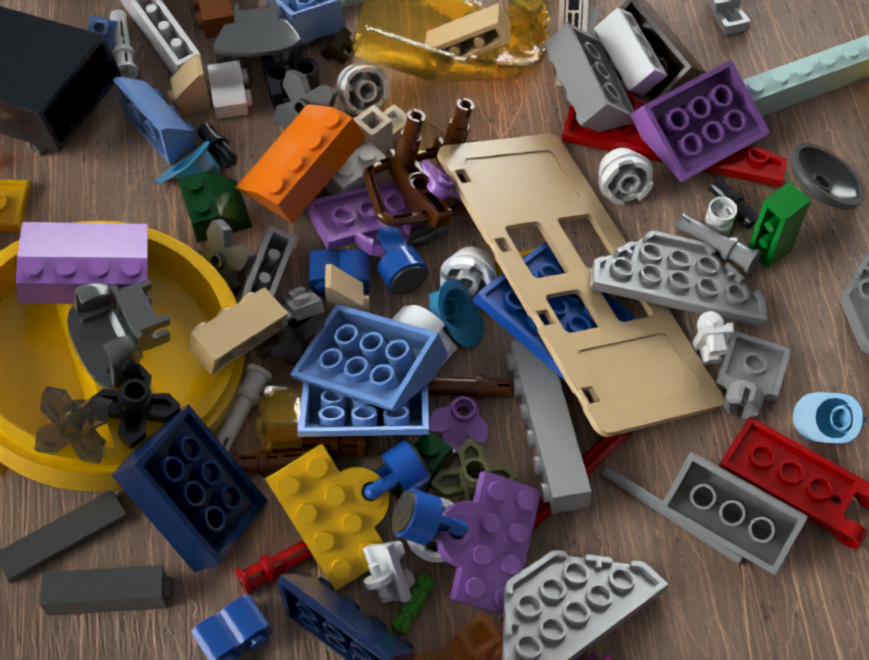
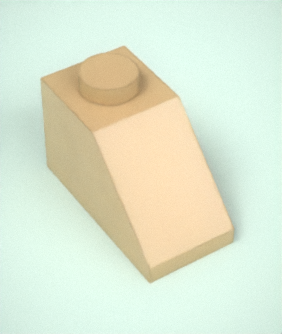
(189, 88)
(344, 290)

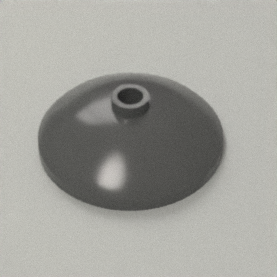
(826, 177)

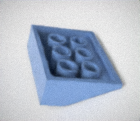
(371, 358)
(339, 415)

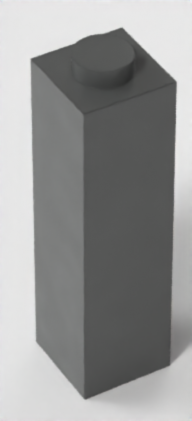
(105, 590)

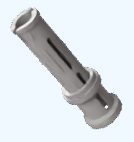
(730, 248)

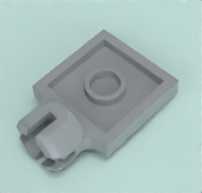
(751, 373)

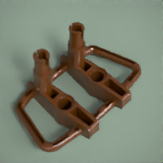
(409, 176)

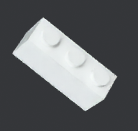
(630, 52)

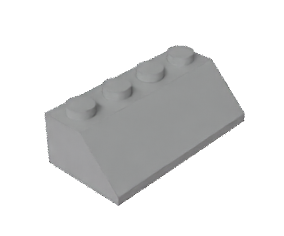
(589, 79)
(733, 512)

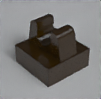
(336, 46)

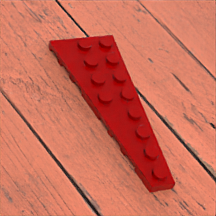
(746, 164)

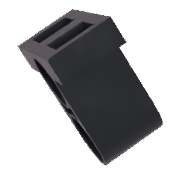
(275, 74)

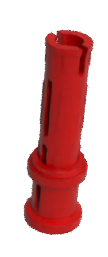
(269, 571)

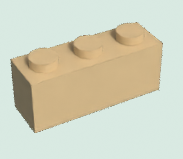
(472, 33)
(237, 330)

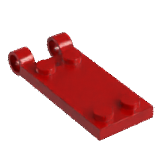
(798, 479)

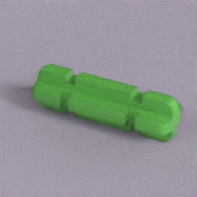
(411, 609)

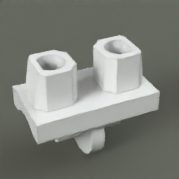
(712, 337)
(386, 572)

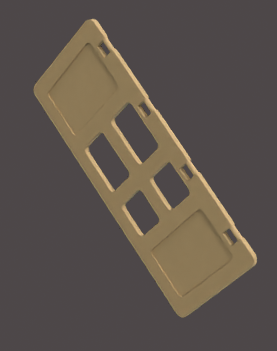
(634, 369)

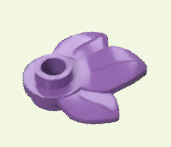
(439, 182)
(458, 428)

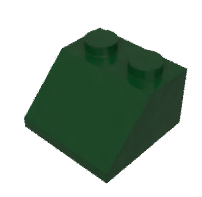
(213, 198)

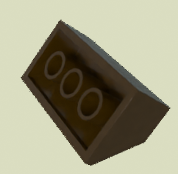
(670, 51)

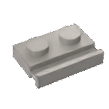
(301, 304)

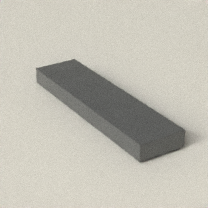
(61, 536)

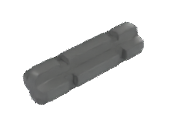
(426, 234)

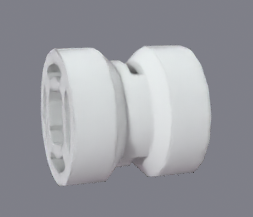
(721, 214)

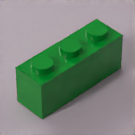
(779, 223)

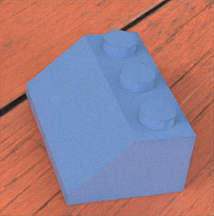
(155, 119)

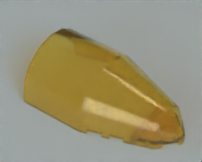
(395, 37)

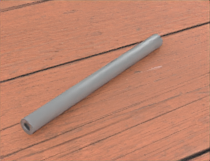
(655, 502)

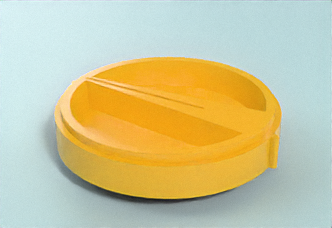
(41, 354)

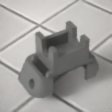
(257, 34)
(114, 336)

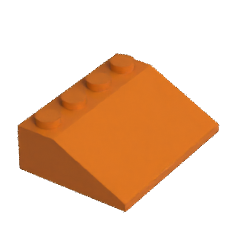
(302, 161)

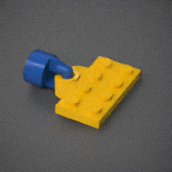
(341, 508)

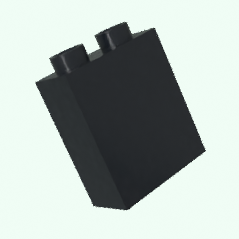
(50, 77)

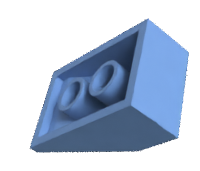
(312, 17)

